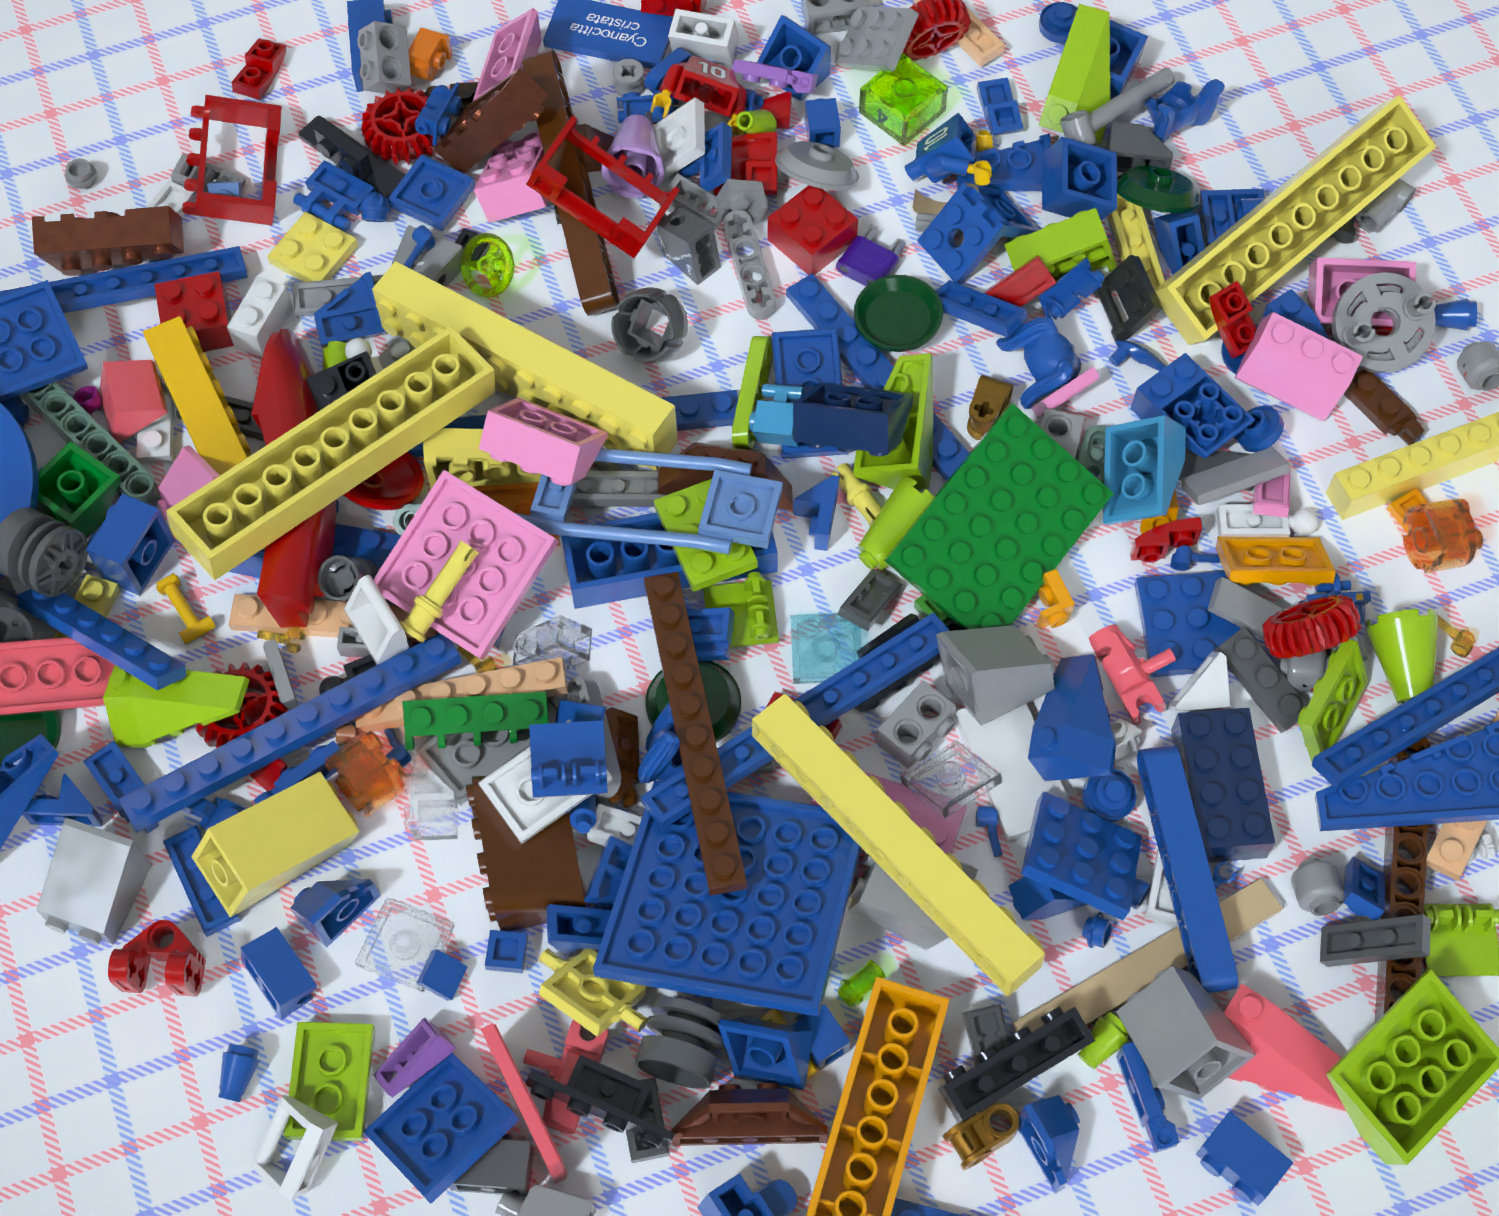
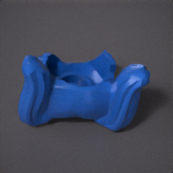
(1180, 108)
(1047, 356)
(662, 751)

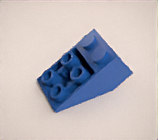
(1196, 402)

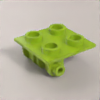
(753, 608)
(1463, 940)

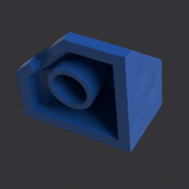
(333, 906)
(1051, 1136)

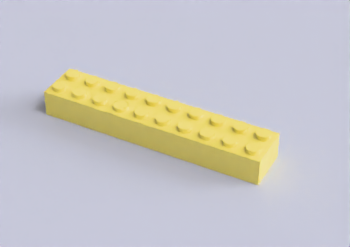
(1297, 216)
(528, 363)
(331, 452)

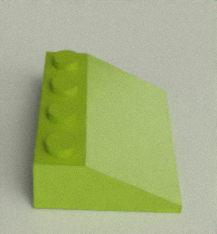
(1413, 1070)

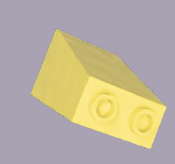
(274, 842)

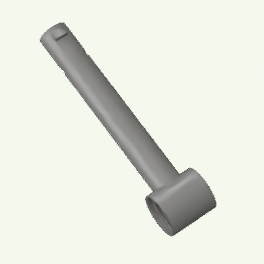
(1082, 125)

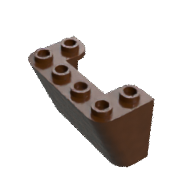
(527, 874)

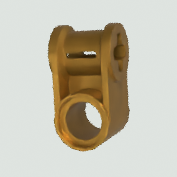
(987, 404)
(980, 1135)

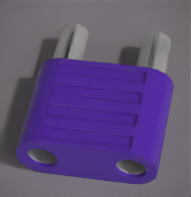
(868, 261)

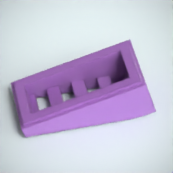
(414, 1057)

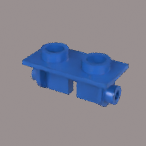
(636, 104)
(437, 114)
(1063, 295)

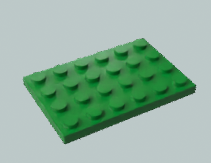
(999, 524)

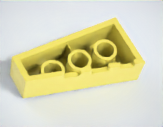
(459, 454)

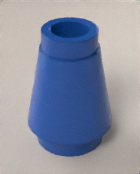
(1456, 314)
(237, 1071)

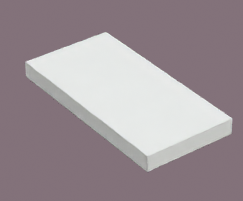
(1005, 746)

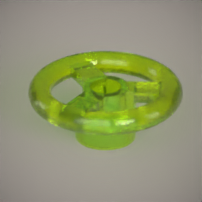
(493, 265)

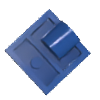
(1224, 208)

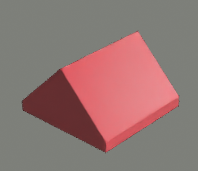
(130, 396)

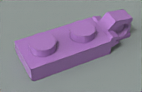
(780, 77)

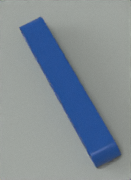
(1186, 868)

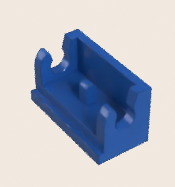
(278, 972)

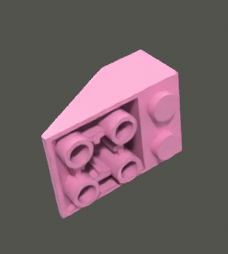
(503, 181)

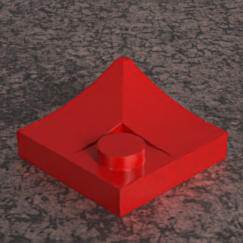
(754, 160)

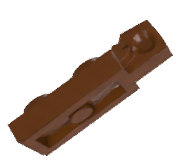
(1383, 407)

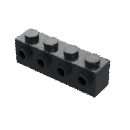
(1016, 1064)

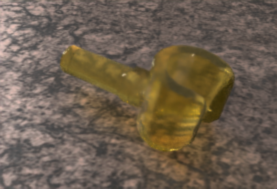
(284, 638)
(1463, 639)
(479, 666)

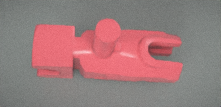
(1128, 672)
(555, 1111)

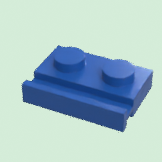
(711, 632)

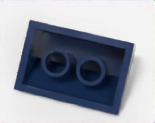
(851, 418)

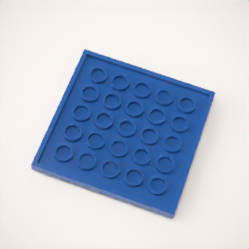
(742, 945)

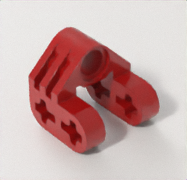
(183, 967)

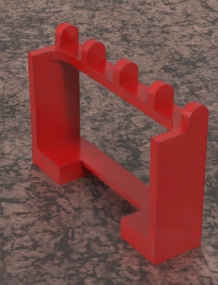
(551, 185)
(225, 206)

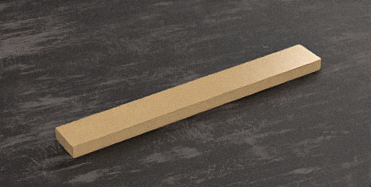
(1135, 972)

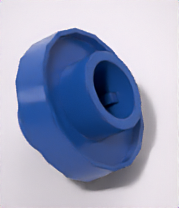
(1056, 21)
(1264, 431)
(1109, 795)

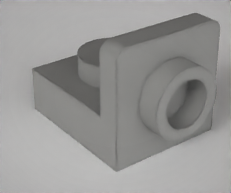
(744, 196)

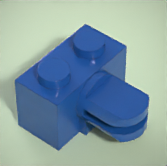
(737, 1199)

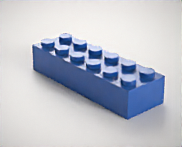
(616, 570)

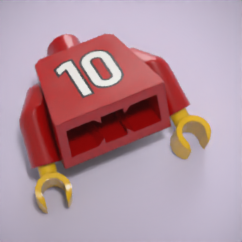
(709, 83)

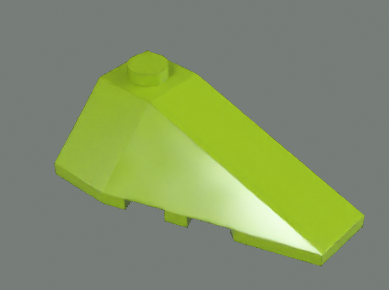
(1083, 70)
(915, 453)
(143, 714)

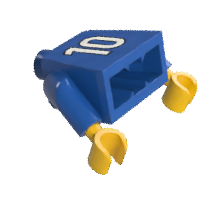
(951, 151)

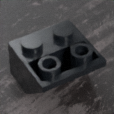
(340, 379)

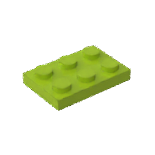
(702, 568)
(1333, 699)
(332, 1075)

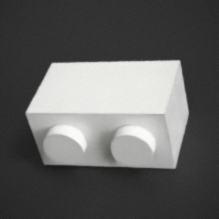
(704, 35)
(259, 315)

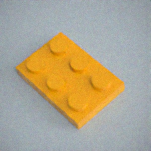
(1275, 560)

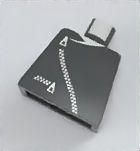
(689, 244)

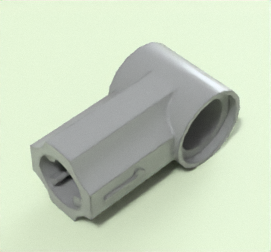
(1384, 206)

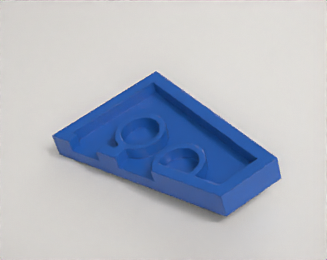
(1014, 167)

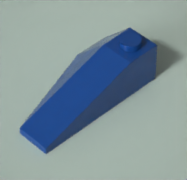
(1073, 725)
(20, 778)

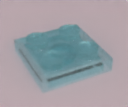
(822, 646)

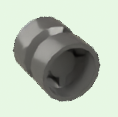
(341, 574)

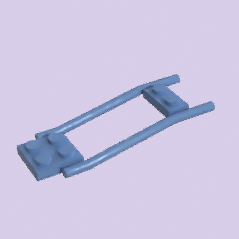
(735, 509)

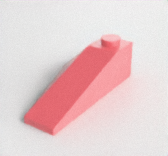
(1285, 1052)

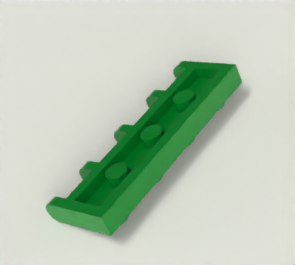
(473, 715)

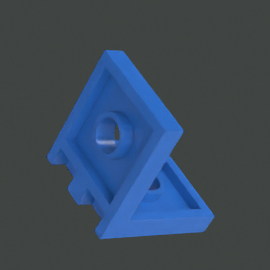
(983, 217)

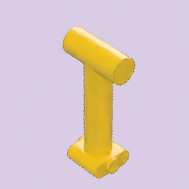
(195, 627)

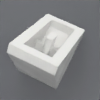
(1206, 687)

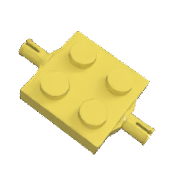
(587, 998)

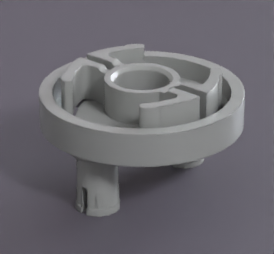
(1407, 310)

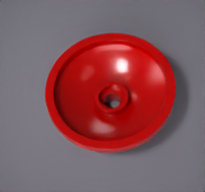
(391, 486)

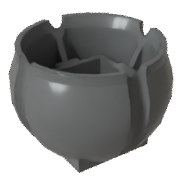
(630, 325)

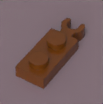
(626, 744)

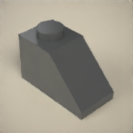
(1137, 147)
(501, 1169)

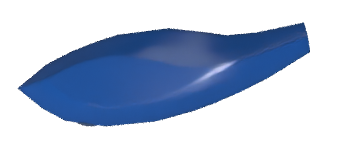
(1137, 353)

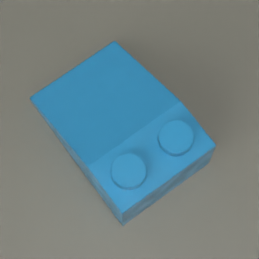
(1142, 468)

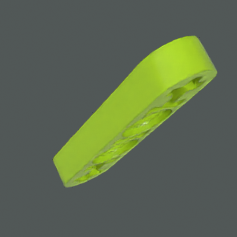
(755, 375)

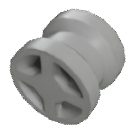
(628, 77)

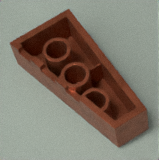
(491, 120)
(108, 239)

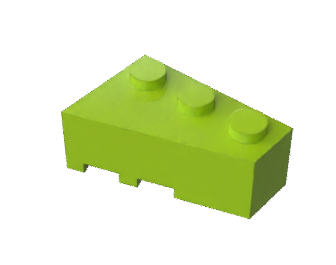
(1065, 245)

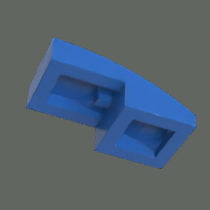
(999, 107)

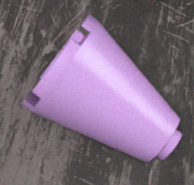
(639, 144)

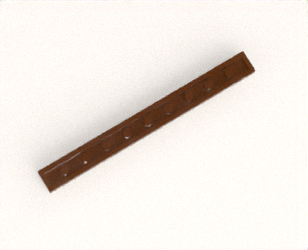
(694, 729)

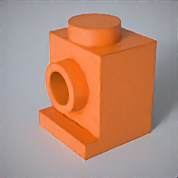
(429, 53)

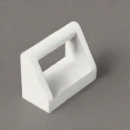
(375, 621)
(309, 1153)

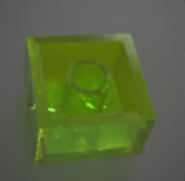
(903, 100)

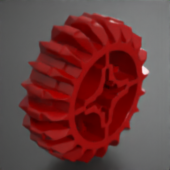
(936, 27)
(384, 126)
(1311, 626)
(264, 705)

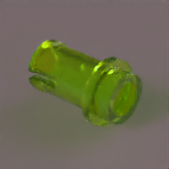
(860, 983)

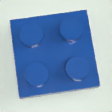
(431, 192)

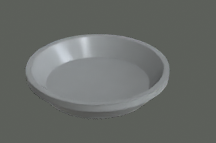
(817, 165)

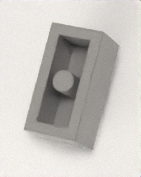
(350, 643)

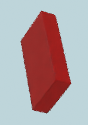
(1023, 283)

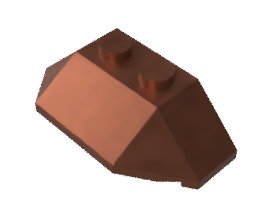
(676, 479)
(749, 1118)

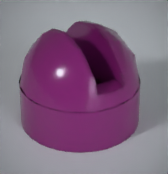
(86, 393)

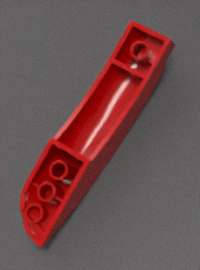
(293, 560)

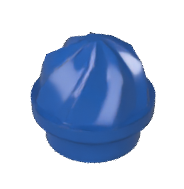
(374, 208)

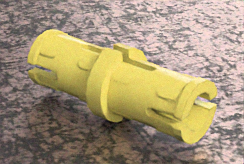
(857, 493)

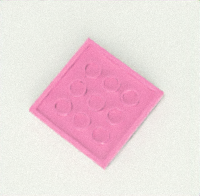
(493, 584)

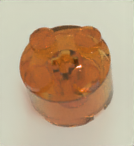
(1441, 535)
(366, 773)

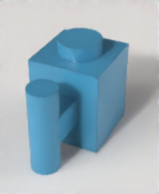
(774, 419)

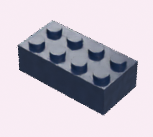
(1225, 783)

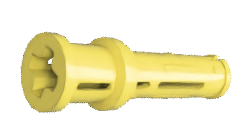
(429, 605)

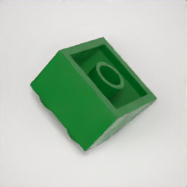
(76, 489)

